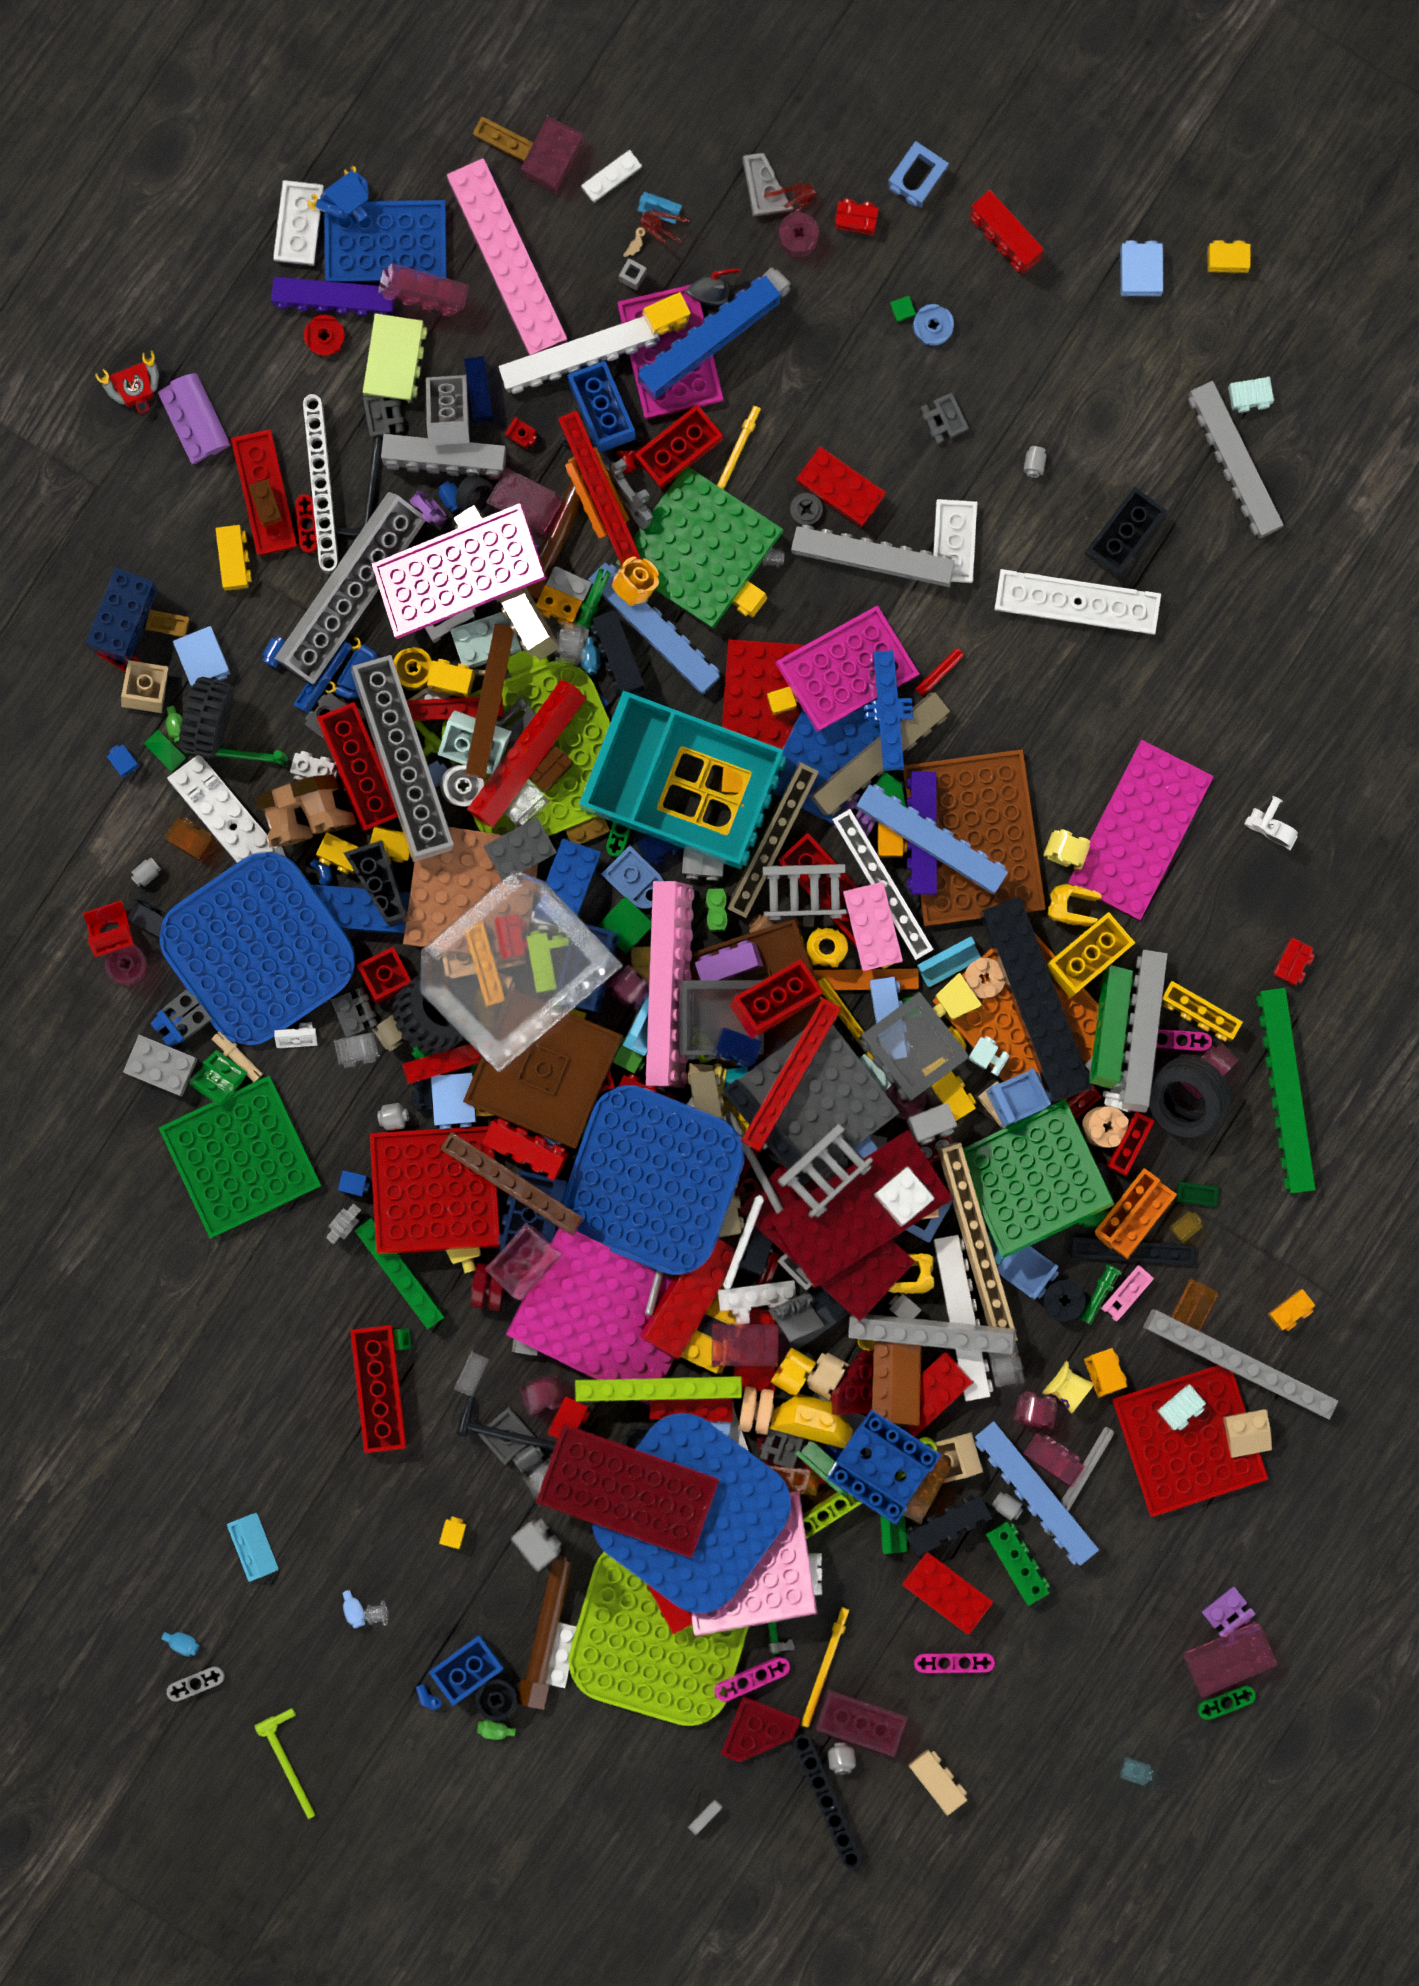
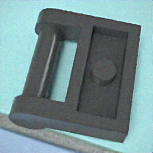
(520, 725)

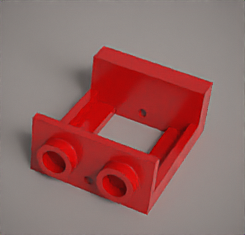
(113, 939)

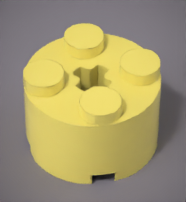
(1066, 849)

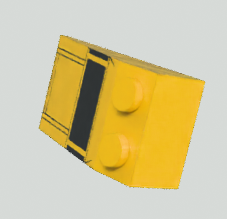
(700, 1345)

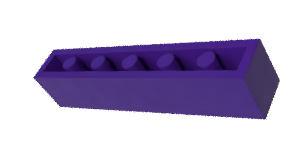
(329, 296)
(922, 865)

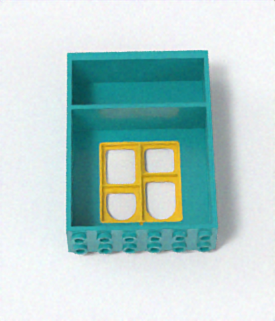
(640, 765)

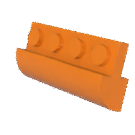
(582, 490)
(1135, 1214)

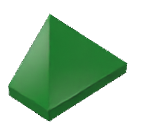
(165, 751)

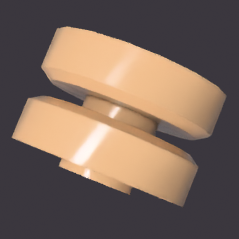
(756, 1410)

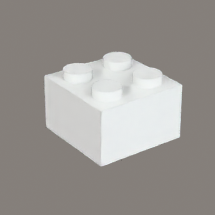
(904, 1196)

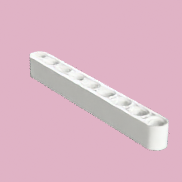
(317, 475)

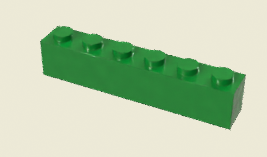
(1111, 1027)
(402, 1278)

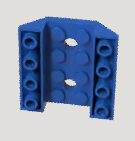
(873, 1478)

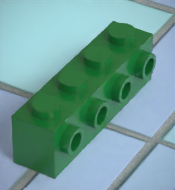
(1016, 1562)

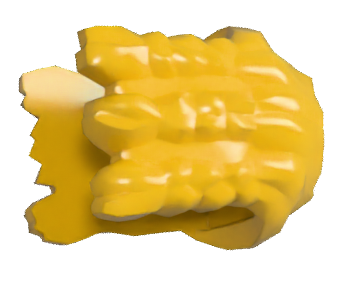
(1058, 906)
(832, 959)
(925, 1281)

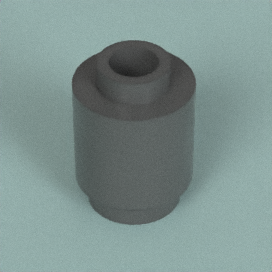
(528, 1458)

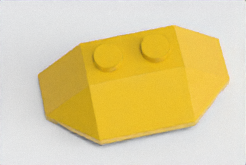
(812, 1420)

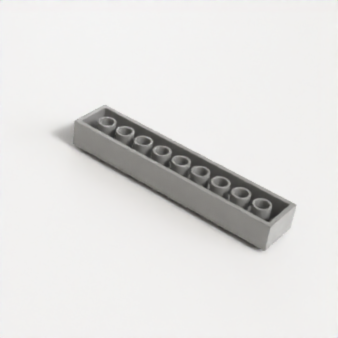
(348, 589)
(402, 758)

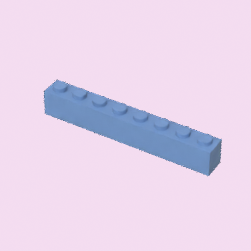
(662, 637)
(931, 839)
(1036, 1493)

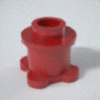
(629, 458)

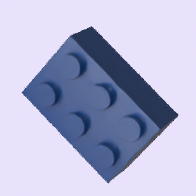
(466, 1669)

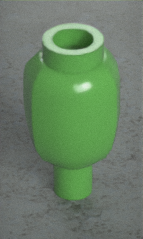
(173, 724)
(494, 1729)

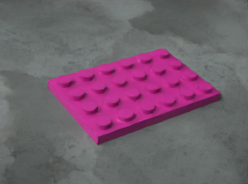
(698, 386)
(838, 671)

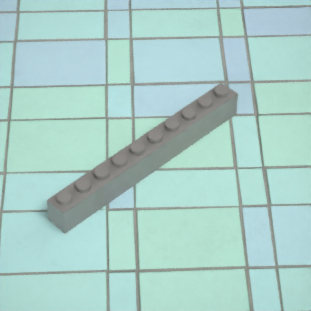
(1240, 1364)

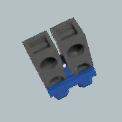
(175, 1018)

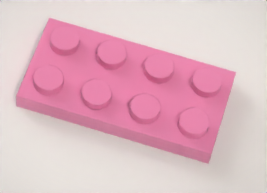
(872, 926)

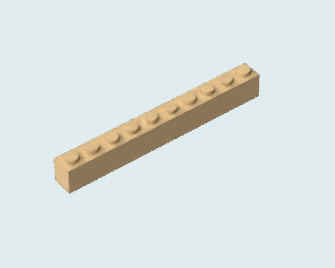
(975, 1236)

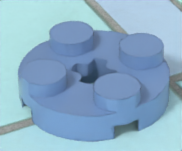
(928, 335)

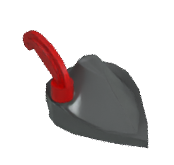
(711, 288)

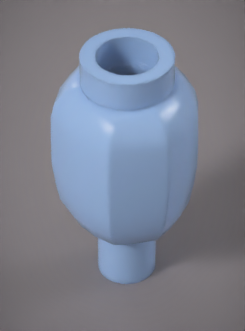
(353, 1610)

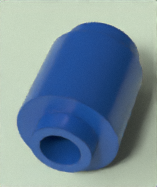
(448, 496)
(272, 650)

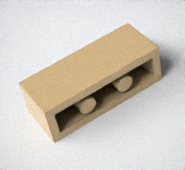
(938, 1781)

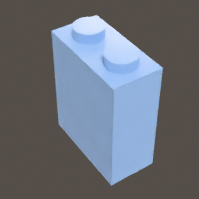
(1141, 269)
(202, 656)
(448, 1103)

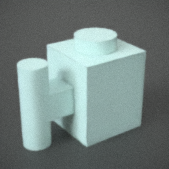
(984, 1054)

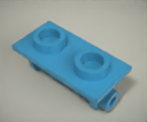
(650, 202)

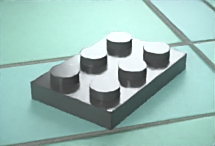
(520, 848)

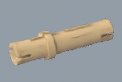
(230, 1049)

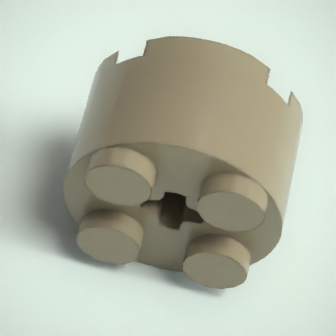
(388, 1034)

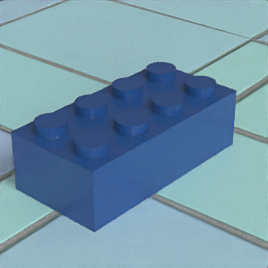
(601, 407)
(573, 873)

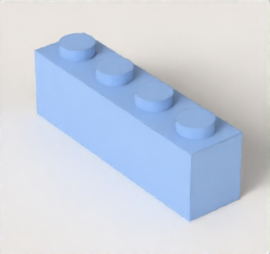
(884, 997)

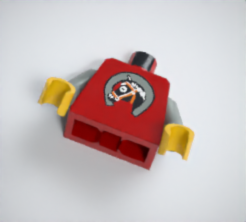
(133, 384)

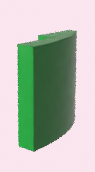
(629, 922)
(218, 1078)

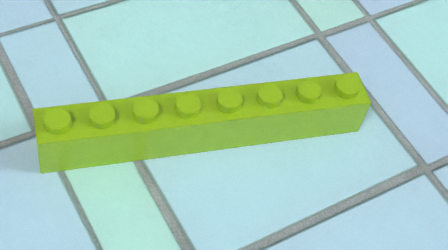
(658, 1389)

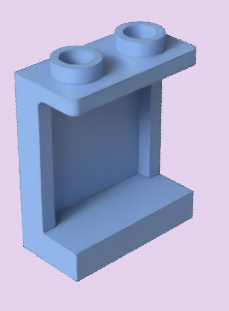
(1018, 1097)
(1028, 1271)

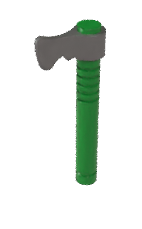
(775, 1646)

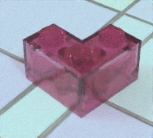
(1218, 1057)
(1054, 1458)

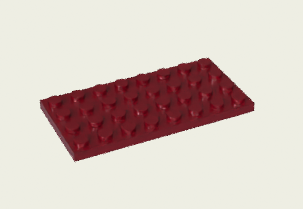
(855, 1217)
(856, 1286)
(627, 1491)

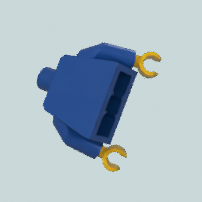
(344, 197)
(347, 686)

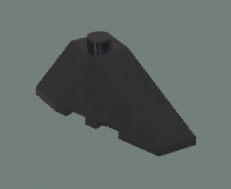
(827, 1310)

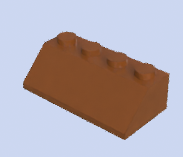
(897, 1382)

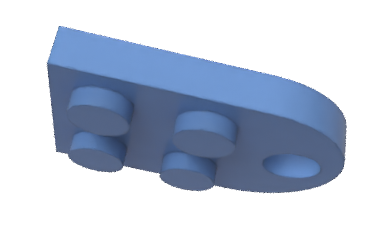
(632, 877)

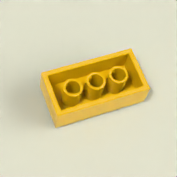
(1089, 955)

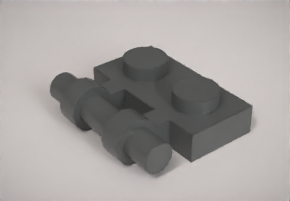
(950, 415)
(377, 417)
(348, 1015)
(786, 1451)

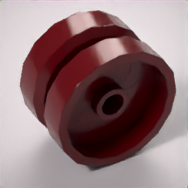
(486, 1287)

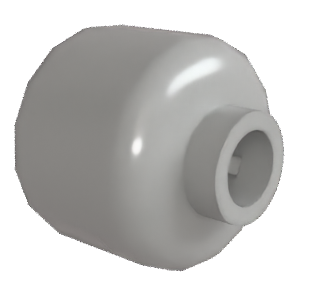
(393, 1116)
(841, 1758)

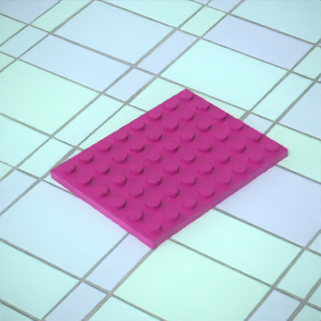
(593, 1312)

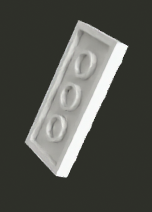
(297, 224)
(956, 536)

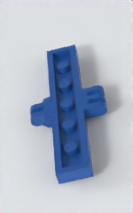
(888, 710)

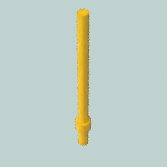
(748, 426)
(838, 1629)

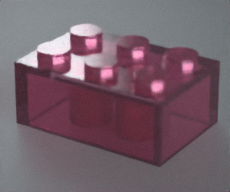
(552, 154)
(537, 501)
(523, 1262)
(744, 1345)

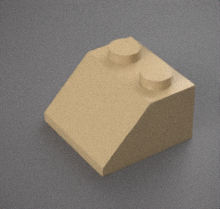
(144, 686)
(1248, 1433)
(961, 1454)

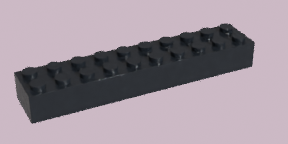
(1035, 1000)

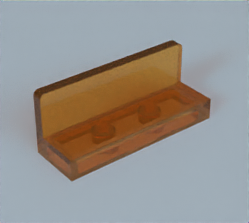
(1194, 1304)

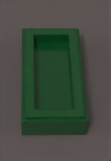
(1197, 1194)

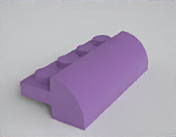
(193, 418)

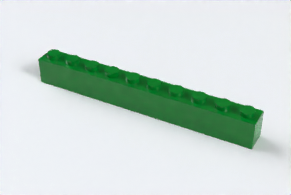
(1286, 1090)

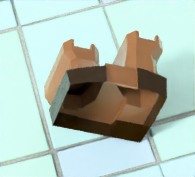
(317, 802)

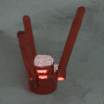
(803, 194)
(651, 221)

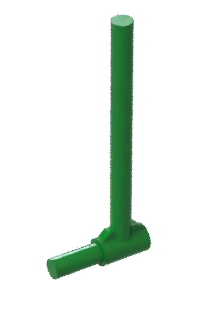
(278, 756)

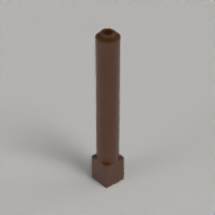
(556, 537)
(534, 1689)

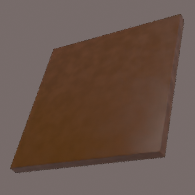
(778, 947)
(551, 1081)

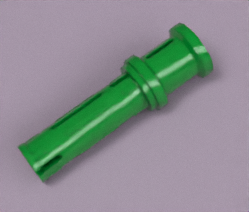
(589, 607)
(1105, 1285)

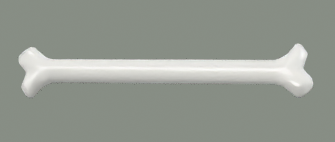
(743, 1242)

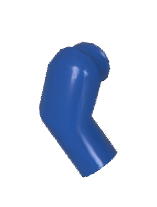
(324, 871)
(426, 1699)

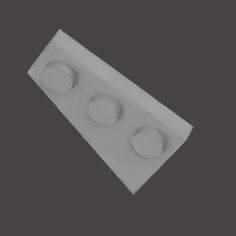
(762, 181)

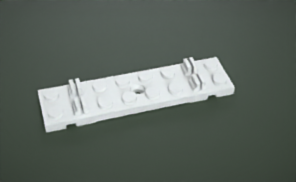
(1055, 600)
(219, 809)

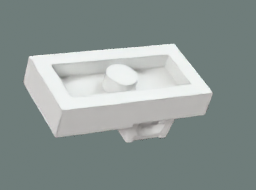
(296, 1038)

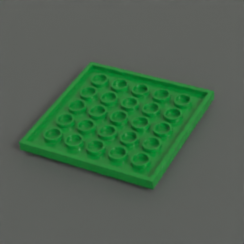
(704, 545)
(240, 1157)
(1035, 1178)

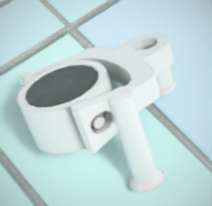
(1271, 828)

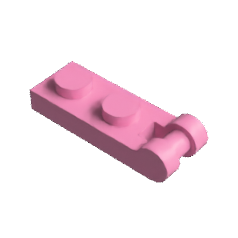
(1127, 1292)

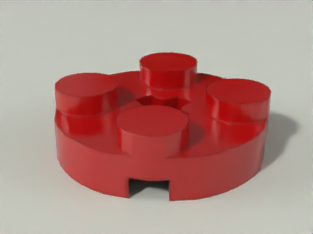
(316, 328)

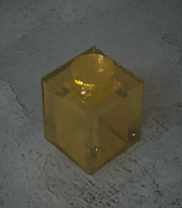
(1186, 1226)

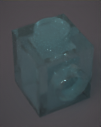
(1136, 1771)

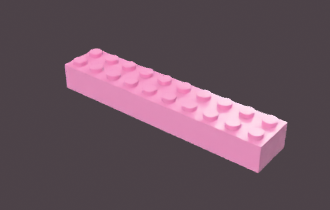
(506, 257)
(668, 965)

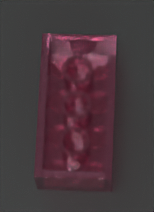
(423, 289)
(1229, 1659)
(861, 1722)

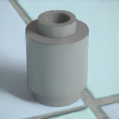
(778, 281)
(1035, 461)
(145, 872)
(1007, 1506)

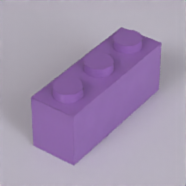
(729, 962)

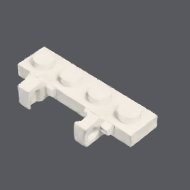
(743, 1298)

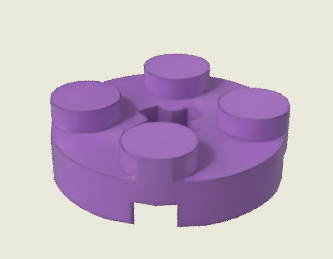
(431, 510)

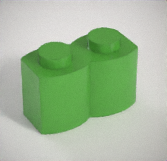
(716, 905)

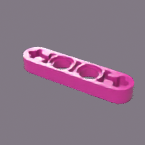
(1172, 1044)
(954, 1662)
(750, 1675)

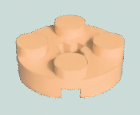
(988, 989)

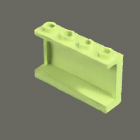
(394, 357)

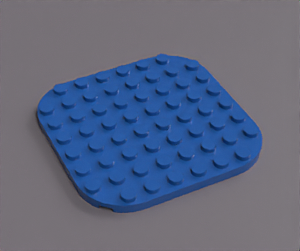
(257, 948)
(654, 1178)
(739, 1527)

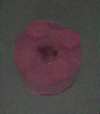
(798, 223)
(132, 975)
(629, 987)
(907, 1110)
(541, 1394)
(1035, 1411)

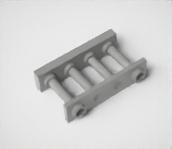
(813, 873)
(820, 1151)

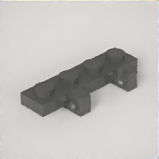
(632, 501)

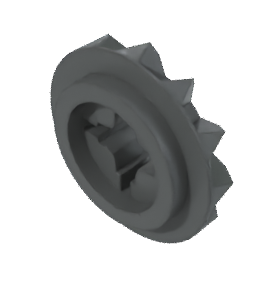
(806, 499)

